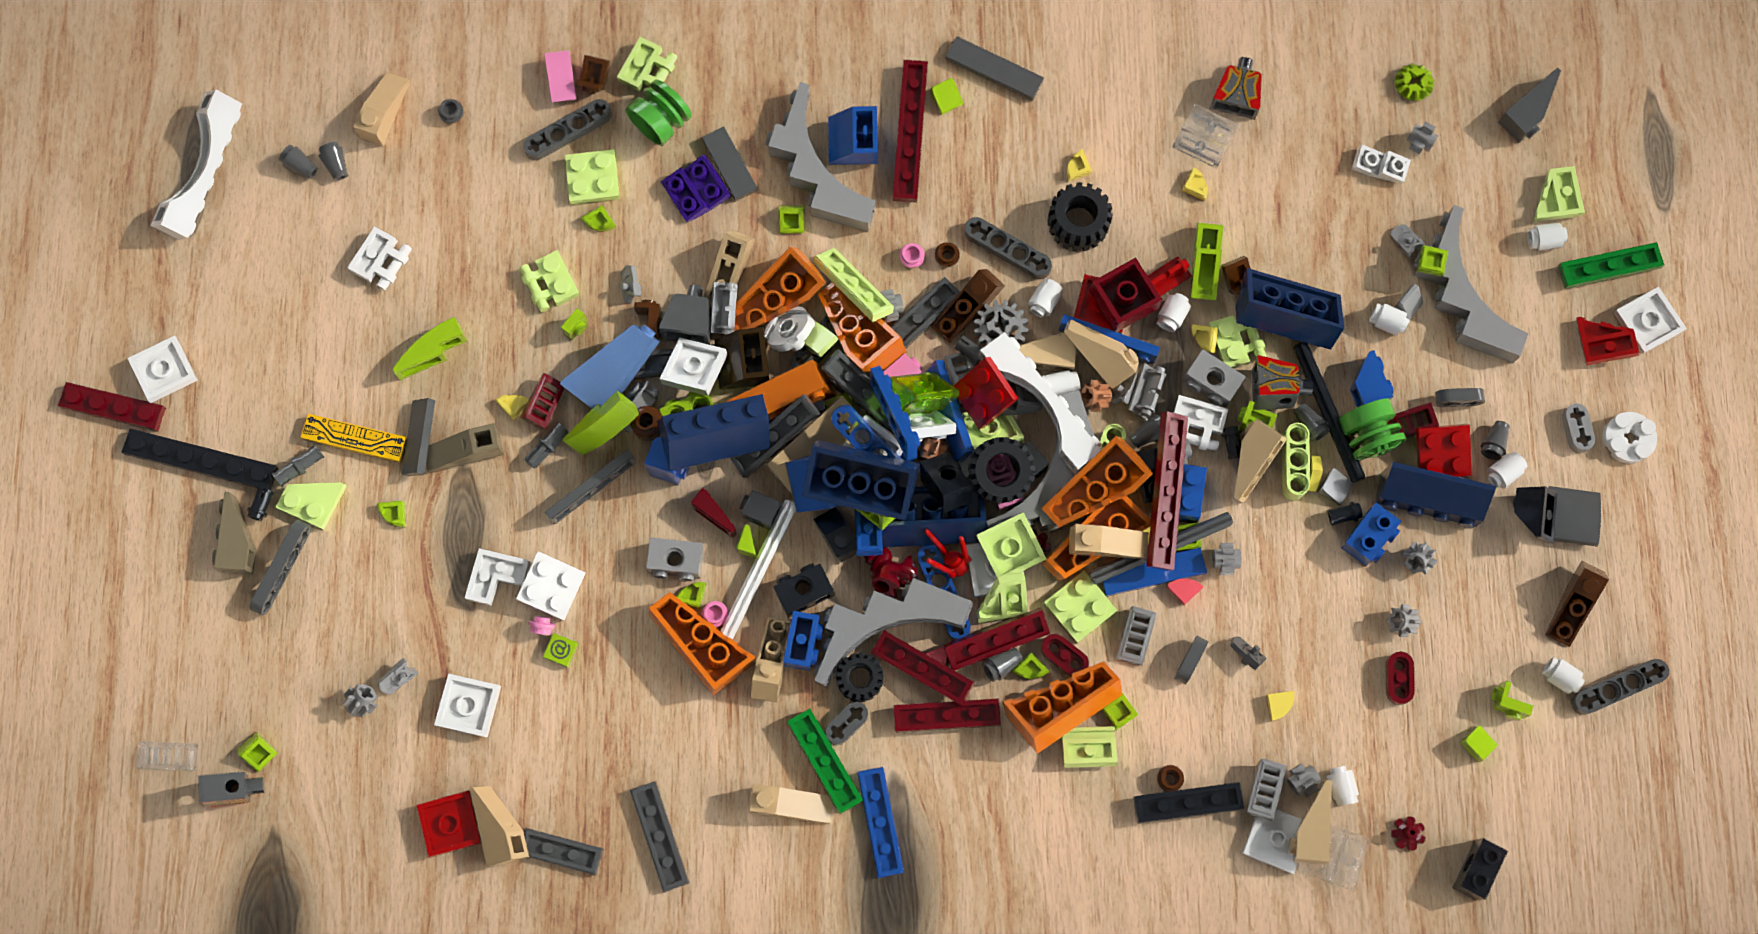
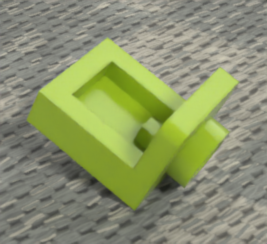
(1249, 415)
(1512, 708)

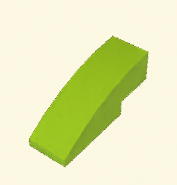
(1206, 261)
(430, 349)
(602, 424)

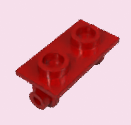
(1170, 275)

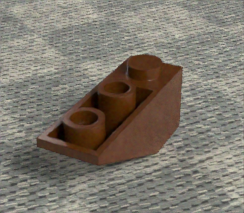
(964, 308)
(1577, 602)

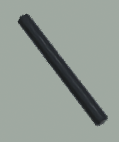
(1328, 411)

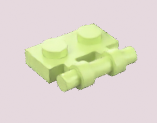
(641, 62)
(556, 277)
(1230, 343)

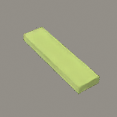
(853, 284)

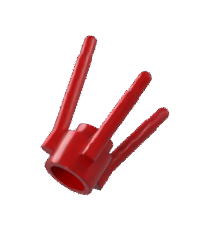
(955, 562)

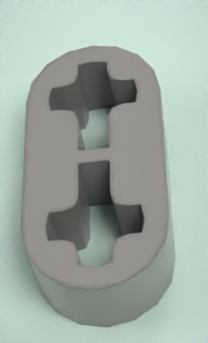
(1583, 428)

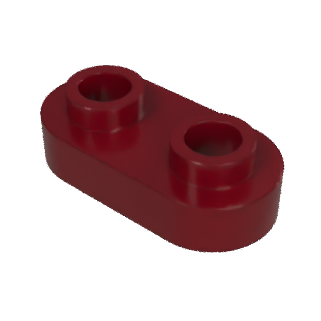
(1066, 654)
(1400, 679)

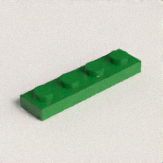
(1611, 265)
(824, 761)

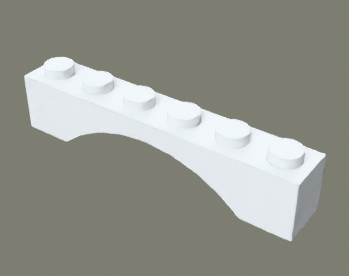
(215, 118)
(1075, 444)

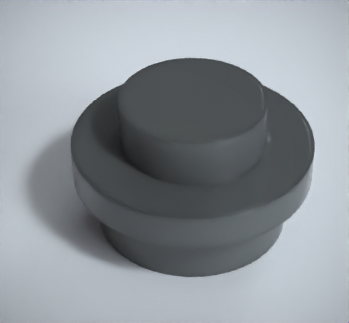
(451, 111)

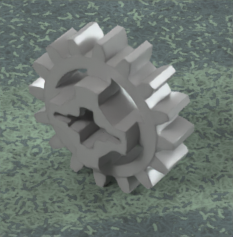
(1009, 323)

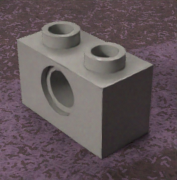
(1206, 366)
(663, 549)

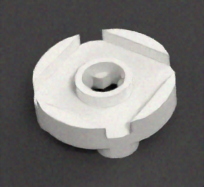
(789, 330)
(1618, 445)

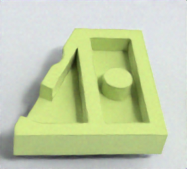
(1560, 196)
(311, 501)
(1005, 598)

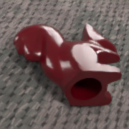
(888, 574)

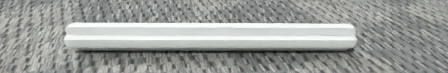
(758, 569)

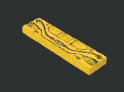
(354, 438)

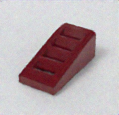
(1430, 414)
(533, 419)
(709, 509)

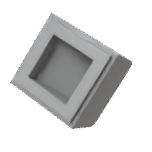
(1410, 301)
(1335, 486)

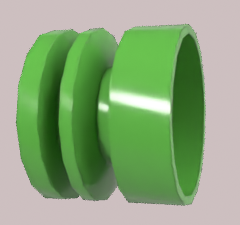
(659, 111)
(1371, 426)

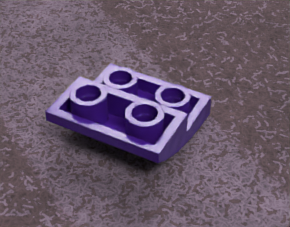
(696, 188)

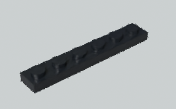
(199, 459)

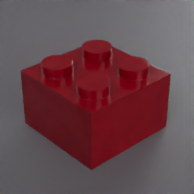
(1125, 295)

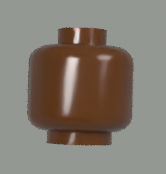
(646, 415)

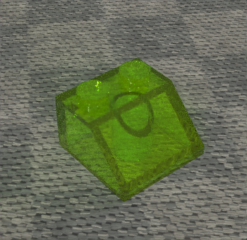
(923, 392)

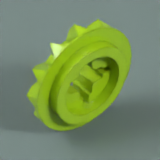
(1413, 91)

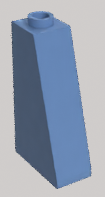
(612, 366)

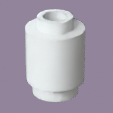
(1547, 236)
(1045, 298)
(1173, 312)
(1389, 319)
(1064, 382)
(1506, 470)
(1563, 675)
(1343, 786)

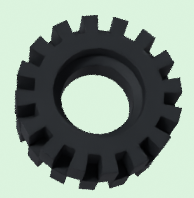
(859, 661)

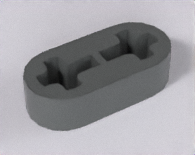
(1460, 397)
(1191, 660)
(842, 719)

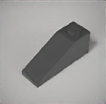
(1529, 111)

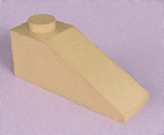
(381, 109)
(730, 260)
(1051, 353)
(1105, 354)
(1256, 454)
(1107, 541)
(790, 804)
(1312, 837)

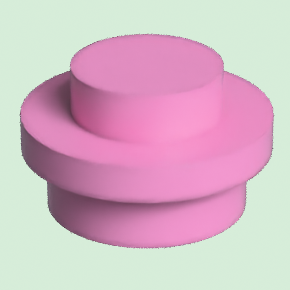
(912, 255)
(715, 613)
(541, 625)

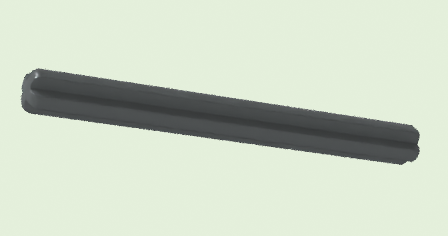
(1183, 538)

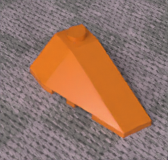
(781, 288)
(864, 341)
(1106, 478)

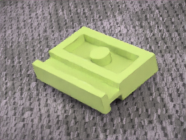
(1089, 747)

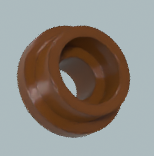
(950, 248)
(1176, 772)

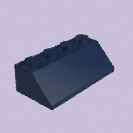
(1289, 309)
(714, 432)
(860, 479)
(1434, 495)
(946, 527)

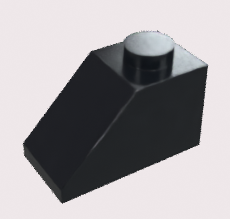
(1537, 510)
(836, 534)

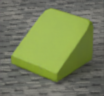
(946, 96)
(791, 219)
(745, 544)
(1479, 744)
(256, 751)

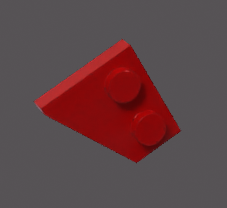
(1605, 342)

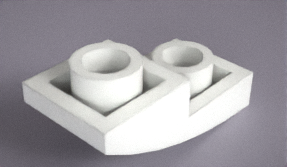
(1380, 165)

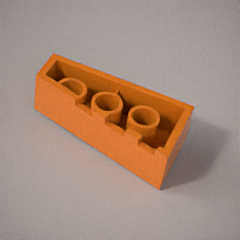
(1118, 514)
(1063, 705)

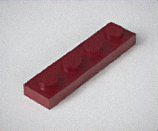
(112, 406)
(996, 639)
(923, 667)
(947, 715)

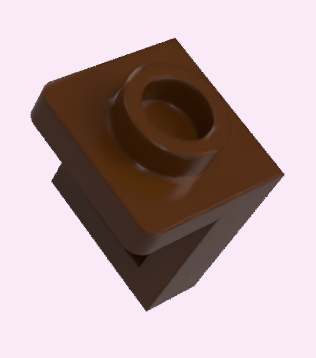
(593, 74)
(1234, 273)
(654, 313)

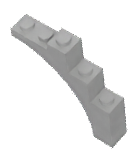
(828, 197)
(1456, 296)
(1055, 479)
(850, 628)

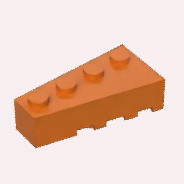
(789, 386)
(703, 647)

